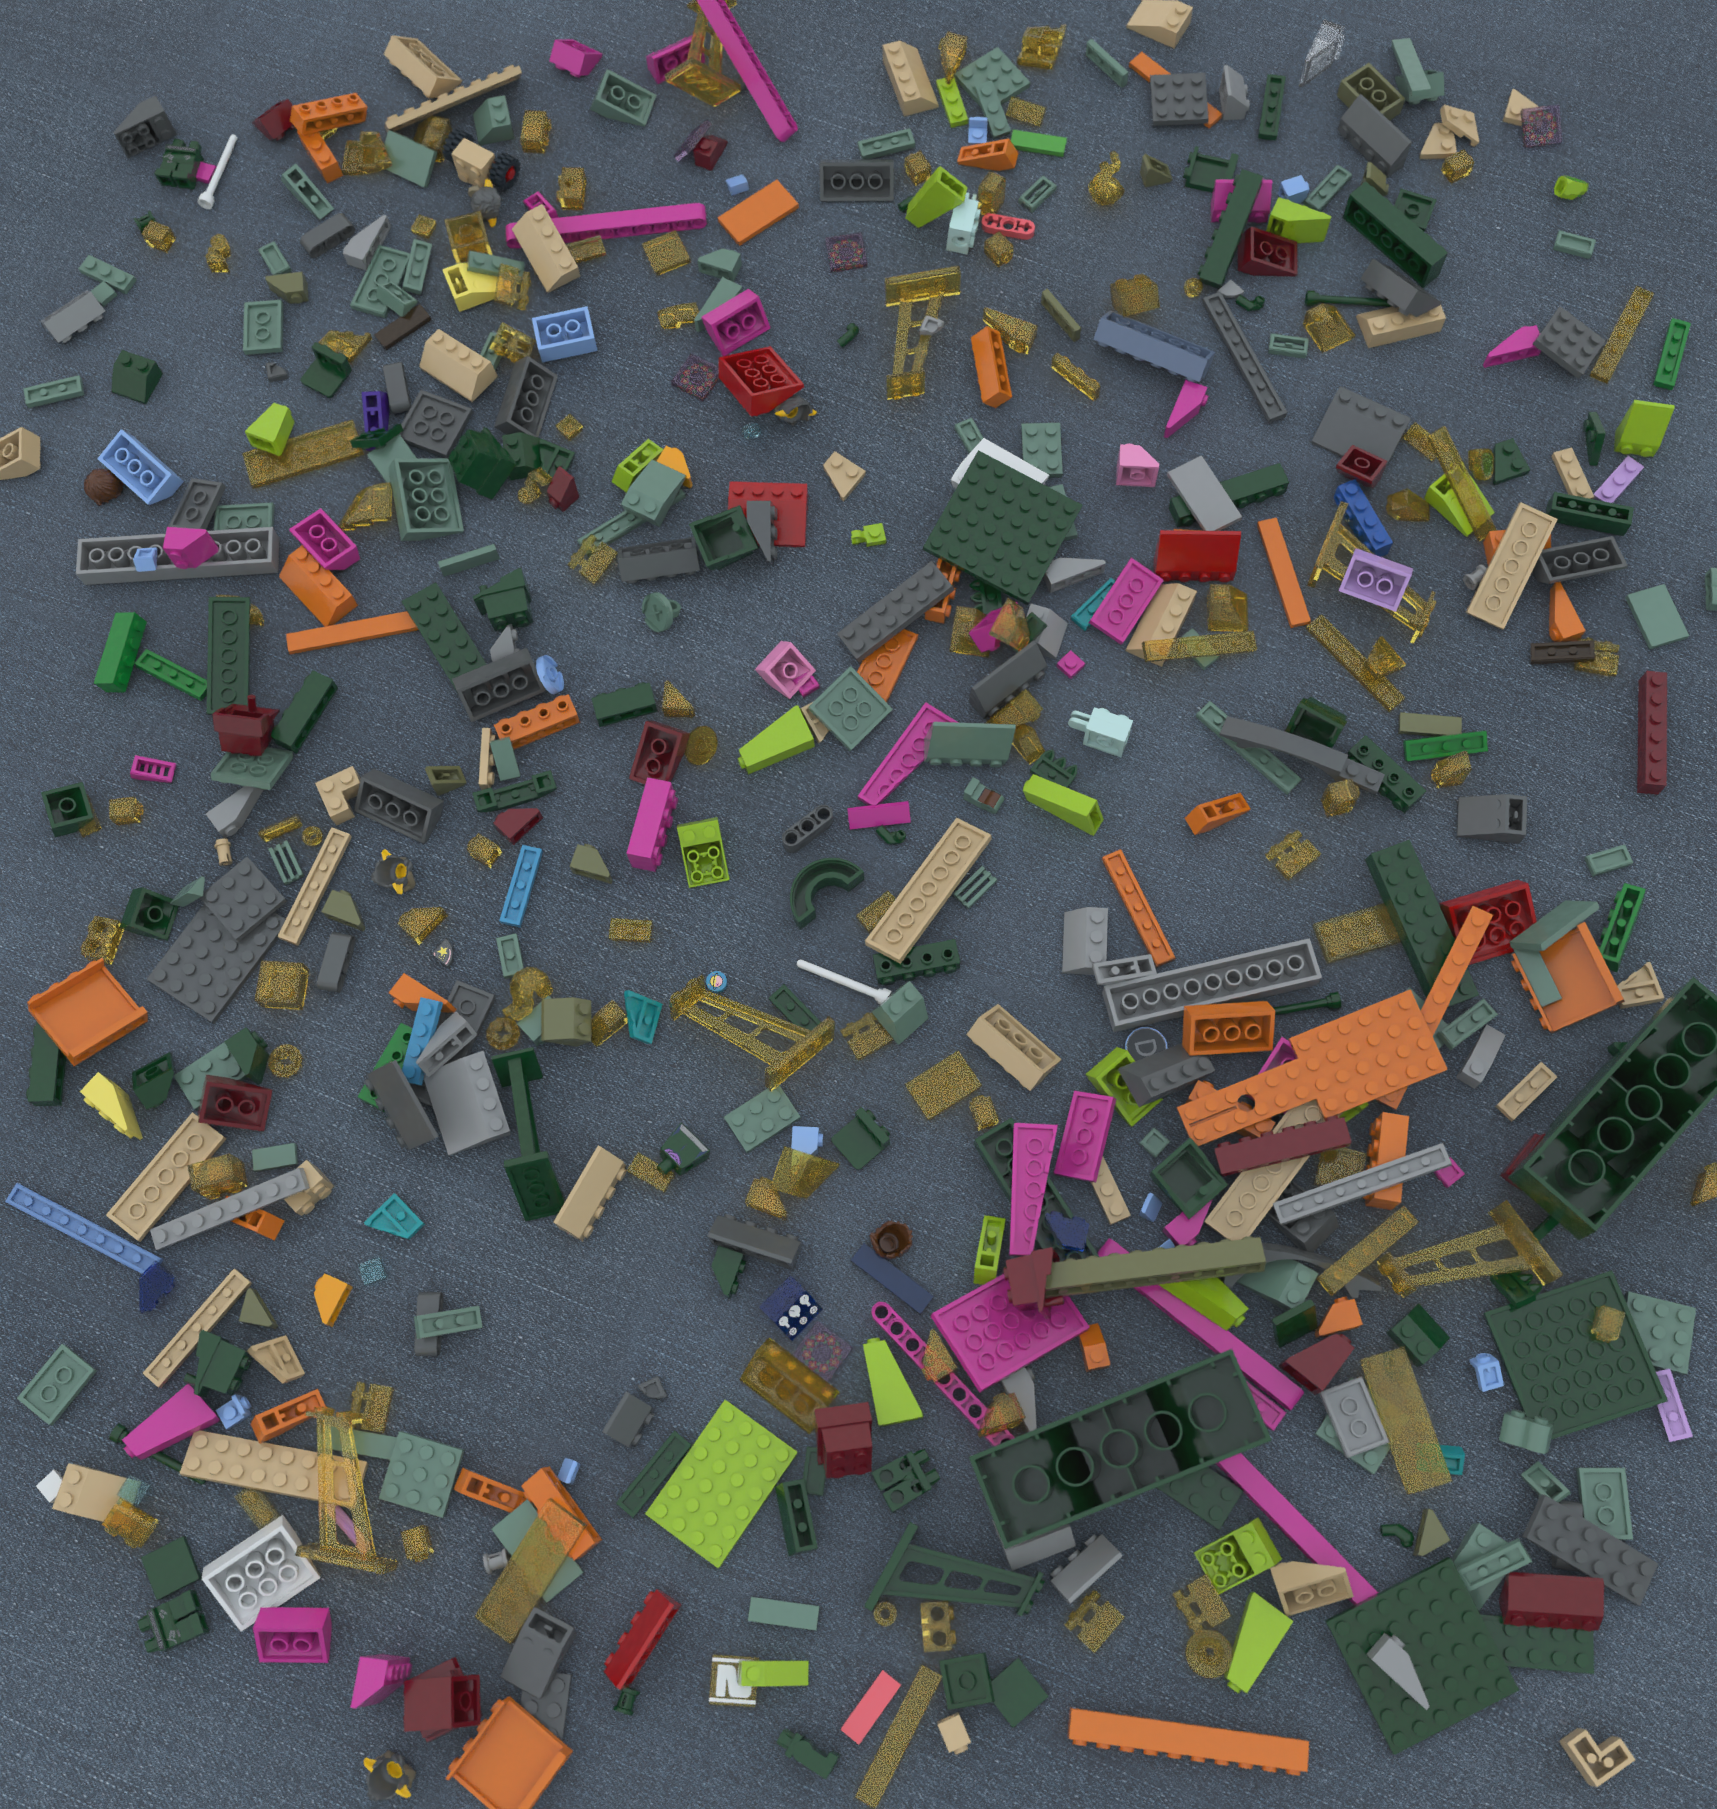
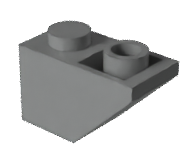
(505, 644)

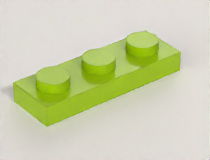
(952, 102)

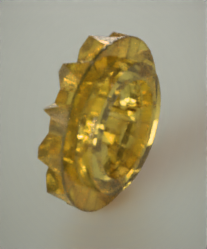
(508, 1040)
(283, 1052)

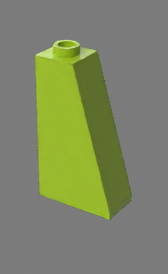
(935, 198)
(777, 742)
(1064, 803)
(1210, 1299)
(890, 1391)
(1256, 1640)

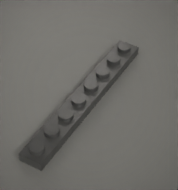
(1244, 357)

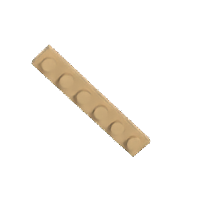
(314, 886)
(206, 1319)

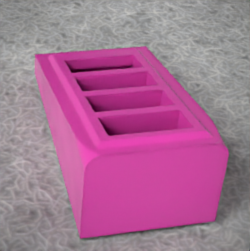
(538, 197)
(139, 775)

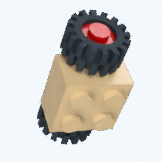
(477, 164)

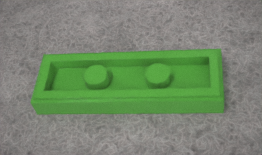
(1038, 143)

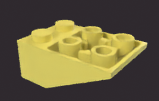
(469, 287)
(112, 1104)

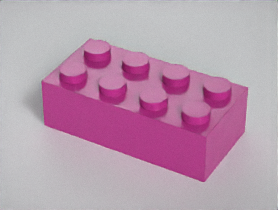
(652, 824)

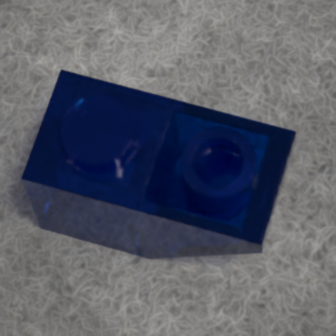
(1068, 1233)
(153, 1284)

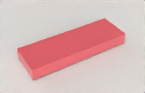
(870, 1707)

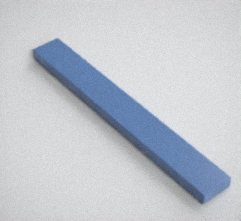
(81, 1229)

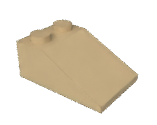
(1161, 20)
(19, 454)
(88, 1492)
(1309, 1585)

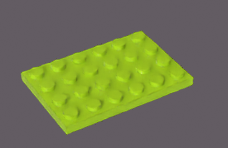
(721, 1483)

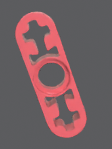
(1022, 223)

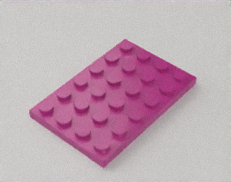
(997, 1338)

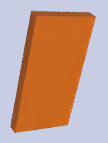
(758, 212)
(886, 663)

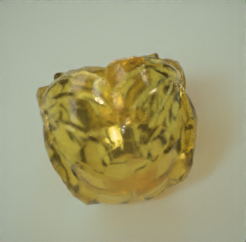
(1105, 188)
(522, 988)

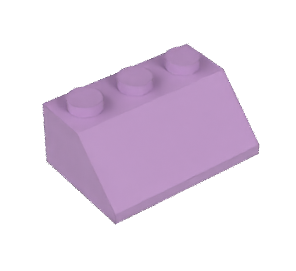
(1376, 579)

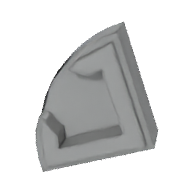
(1231, 290)
(930, 326)

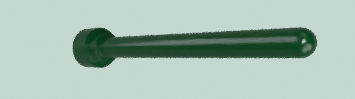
(1313, 298)
(1331, 1001)
(120, 1432)

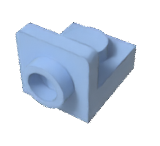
(977, 130)
(1487, 1371)
(234, 1411)

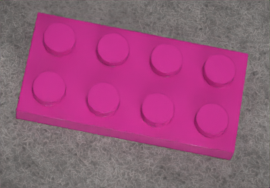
(1126, 601)
(1085, 1136)

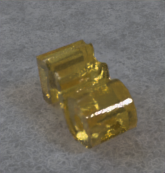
(217, 254)
(532, 491)

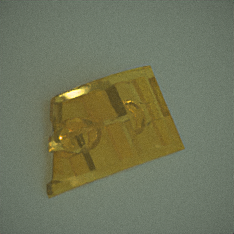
(1041, 46)
(365, 155)
(368, 506)
(801, 1172)

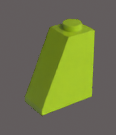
(271, 429)

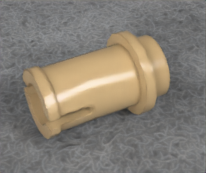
(223, 850)

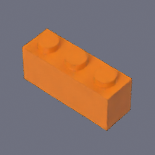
(321, 156)

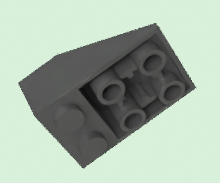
(144, 128)
(761, 521)
(1492, 817)
(1309, 1231)
(538, 1652)

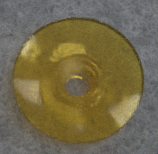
(701, 745)
(1200, 1661)

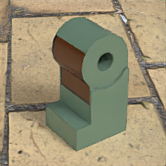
(983, 796)

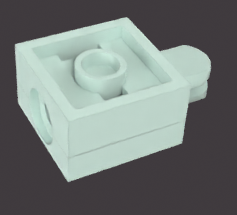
(963, 226)
(1103, 730)

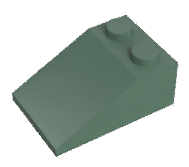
(622, 100)
(653, 492)
(1281, 1283)
(1475, 1544)

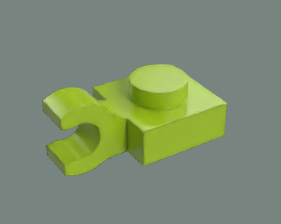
(871, 534)

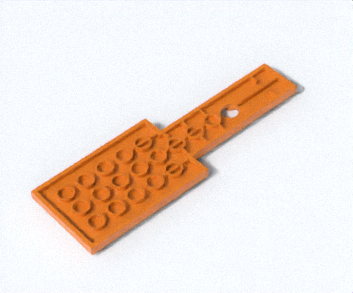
(1335, 1065)

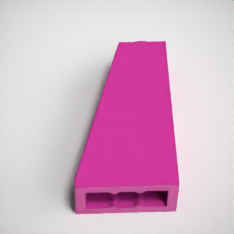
(170, 1424)

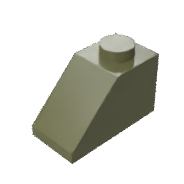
(1375, 178)
(289, 286)
(589, 864)
(343, 909)

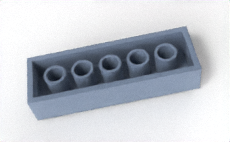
(1154, 346)

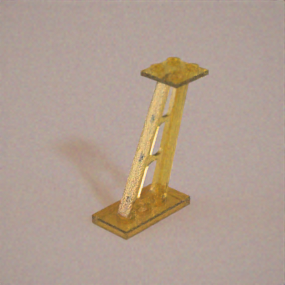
(697, 78)
(904, 291)
(1326, 560)
(780, 1063)
(1509, 1227)
(329, 1549)

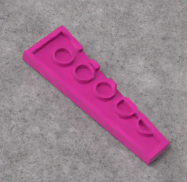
(903, 757)
(1030, 1169)

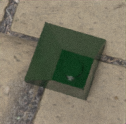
(153, 1081)

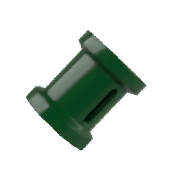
(143, 221)
(626, 1701)

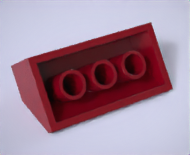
(1552, 1601)

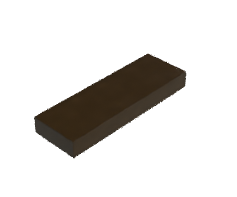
(402, 327)
(1562, 652)

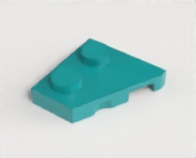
(641, 1016)
(395, 1218)

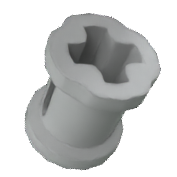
(1473, 579)
(496, 1560)

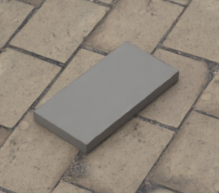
(1204, 495)

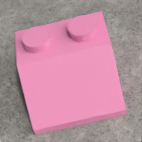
(1136, 467)
(783, 666)

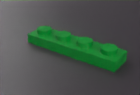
(1671, 354)
(172, 674)
(1445, 745)

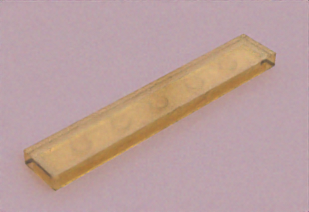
(1621, 334)
(1461, 482)
(1199, 646)
(1353, 662)
(1367, 1250)
(898, 1737)

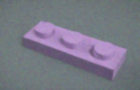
(1618, 480)
(1672, 1410)

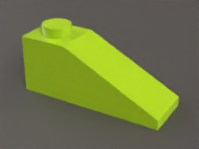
(635, 463)
(989, 1250)
(773, 1673)

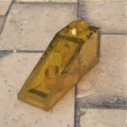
(953, 50)
(1014, 331)
(1018, 710)

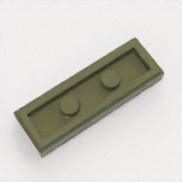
(1060, 315)
(1428, 724)

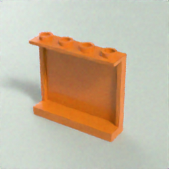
(1579, 977)
(86, 1012)
(509, 1758)

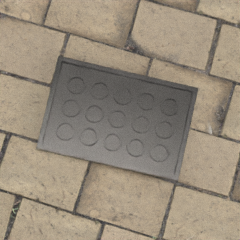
(210, 965)

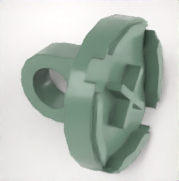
(659, 611)

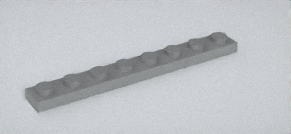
(1362, 1184)
(229, 1208)

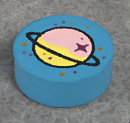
(716, 982)

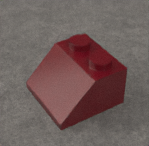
(275, 120)
(1361, 466)

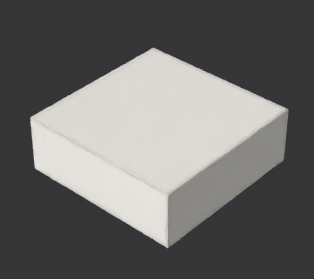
(50, 1485)

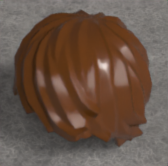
(102, 486)
(891, 1240)

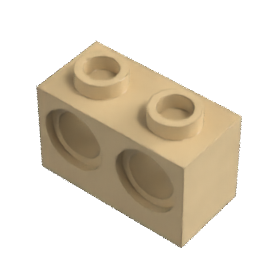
(954, 1733)

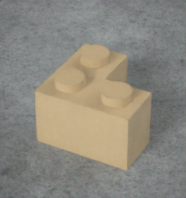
(337, 791)
(319, 1189)
(1594, 1761)

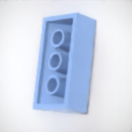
(139, 468)

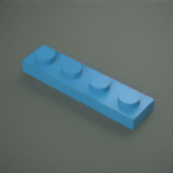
(521, 886)
(423, 1030)

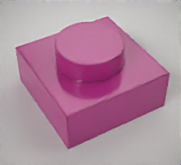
(1070, 664)

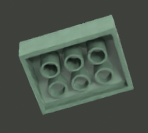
(425, 498)
(968, 744)

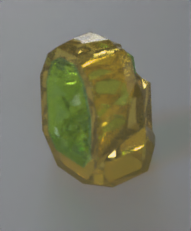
(1481, 463)

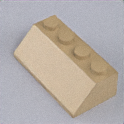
(421, 66)
(908, 78)
(545, 249)
(1390, 325)
(456, 365)
(1162, 617)
(1013, 1047)
(590, 1194)

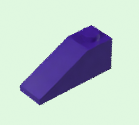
(375, 411)

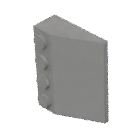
(466, 1104)

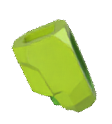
(1570, 187)

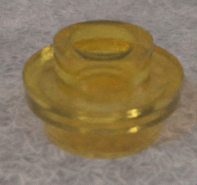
(1193, 291)
(308, 832)
(877, 1614)

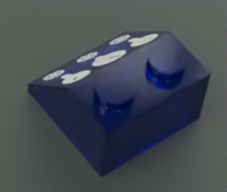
(791, 1308)

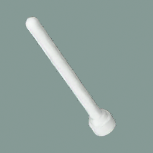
(206, 199)
(879, 995)

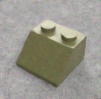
(566, 1021)

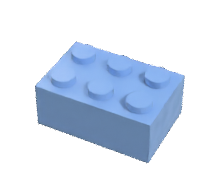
(564, 334)

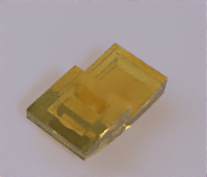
(676, 315)

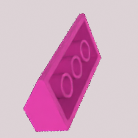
(378, 1678)

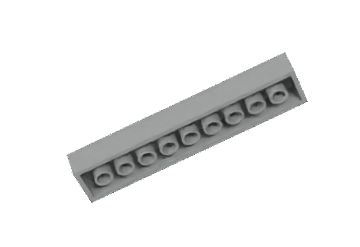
(239, 553)
(1213, 982)

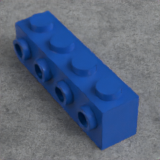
(1363, 518)

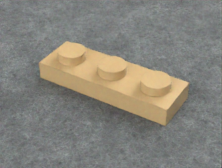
(1571, 473)
(486, 776)
(1526, 1091)
(1109, 1195)

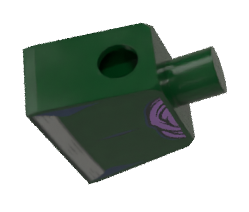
(682, 1152)

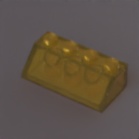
(788, 1384)

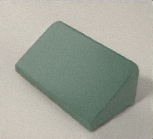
(395, 298)
(189, 893)

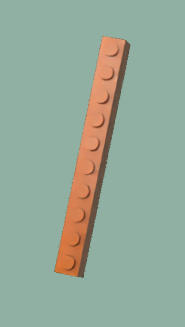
(1448, 980)
(1188, 1739)

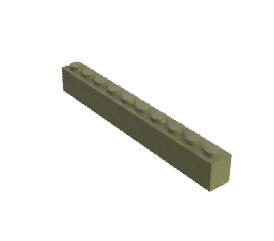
(1156, 1267)

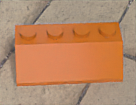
(316, 587)

